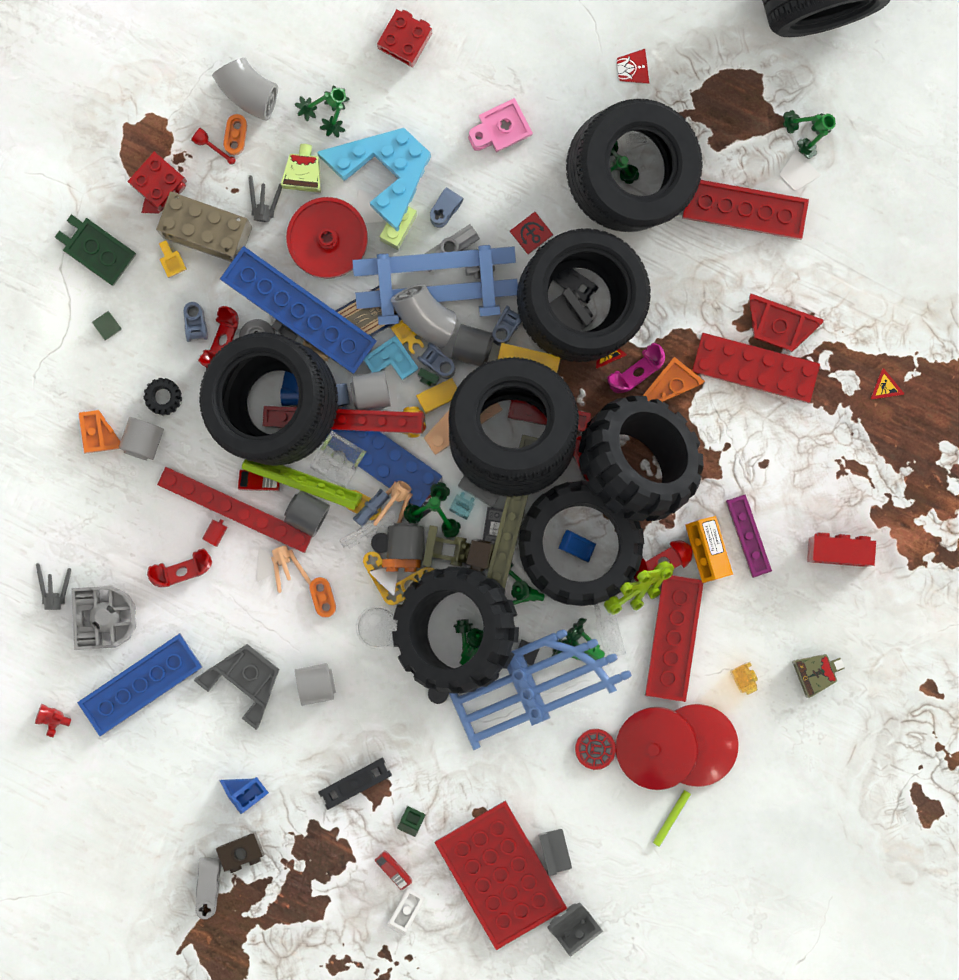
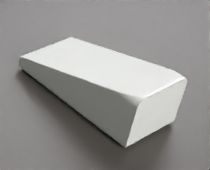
(406, 911)

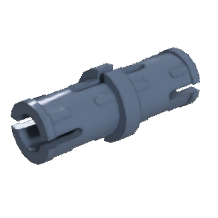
(371, 507)

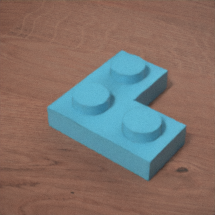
(392, 354)

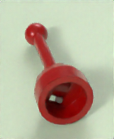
(201, 138)

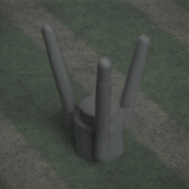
(262, 212)
(52, 600)

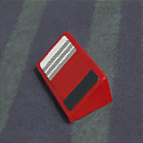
(255, 482)
(393, 870)

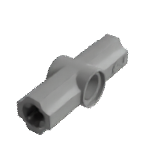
(460, 240)

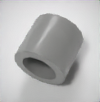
(370, 391)
(141, 439)
(315, 684)

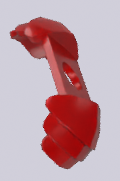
(228, 325)
(678, 554)
(166, 576)

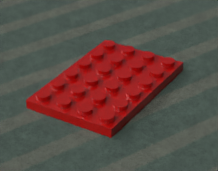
(500, 875)

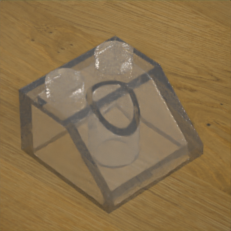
(337, 459)

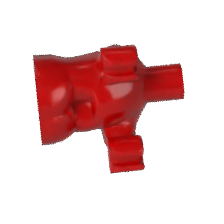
(52, 718)

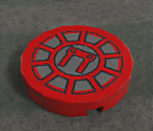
(595, 749)

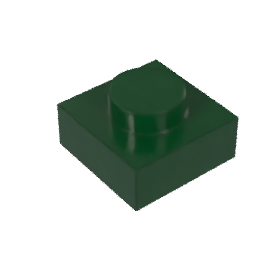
(427, 377)

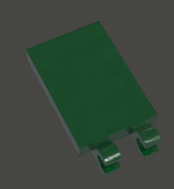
(96, 250)

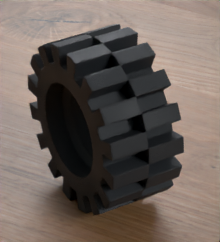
(171, 405)

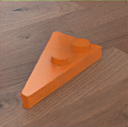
(673, 381)

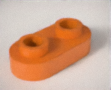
(235, 135)
(409, 565)
(322, 597)

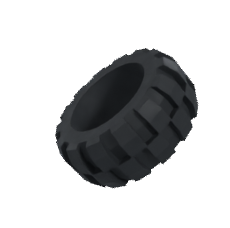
(666, 438)
(546, 578)
(413, 622)

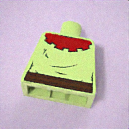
(302, 171)

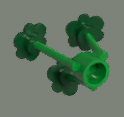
(821, 125)

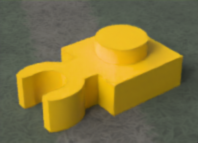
(406, 335)

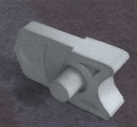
(474, 270)

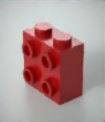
(405, 37)
(156, 180)

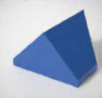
(244, 792)

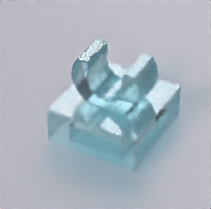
(462, 506)

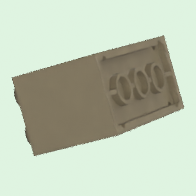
(203, 227)

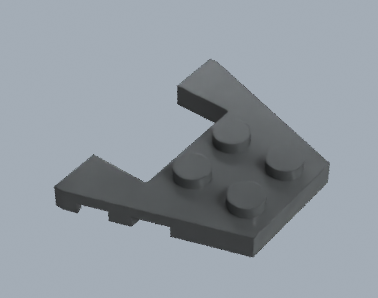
(250, 674)

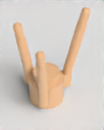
(400, 491)
(281, 556)

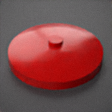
(326, 237)
(716, 744)
(657, 748)

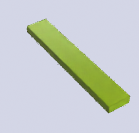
(305, 483)

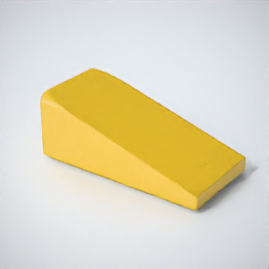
(437, 395)

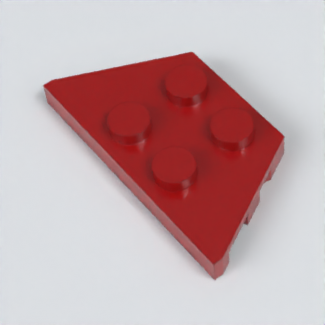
(780, 324)

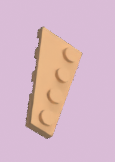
(439, 435)

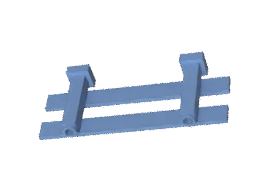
(486, 289)

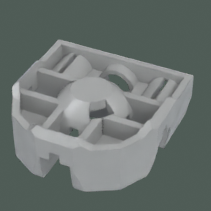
(108, 621)

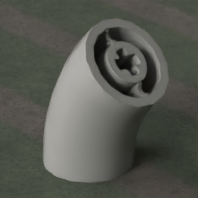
(247, 88)
(425, 315)

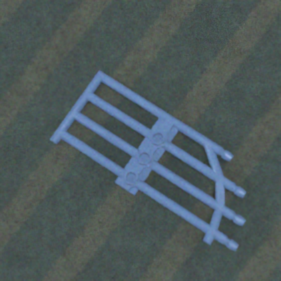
(529, 692)

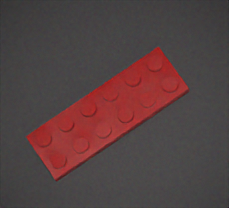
(748, 209)
(756, 368)
(674, 638)

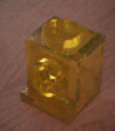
(745, 678)

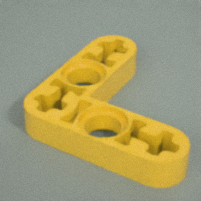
(383, 591)

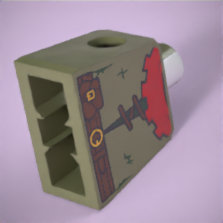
(817, 673)

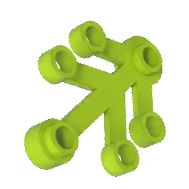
(638, 589)

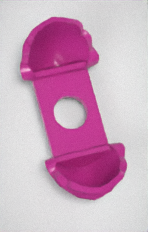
(651, 362)

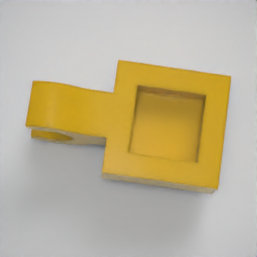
(171, 261)

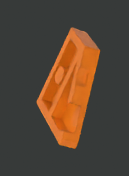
(97, 433)

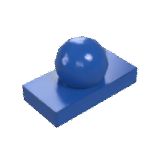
(577, 546)

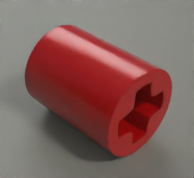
(215, 532)

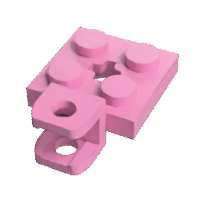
(493, 134)

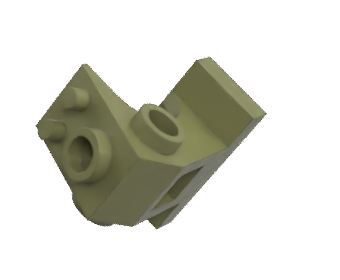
(435, 545)

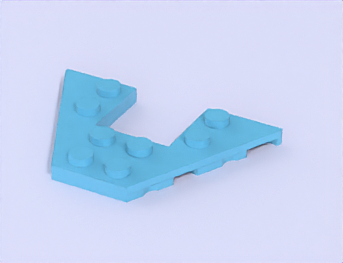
(398, 153)

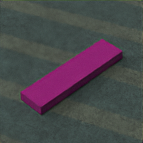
(748, 536)

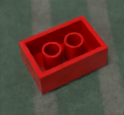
(841, 550)

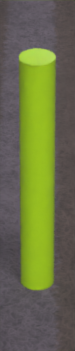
(671, 818)

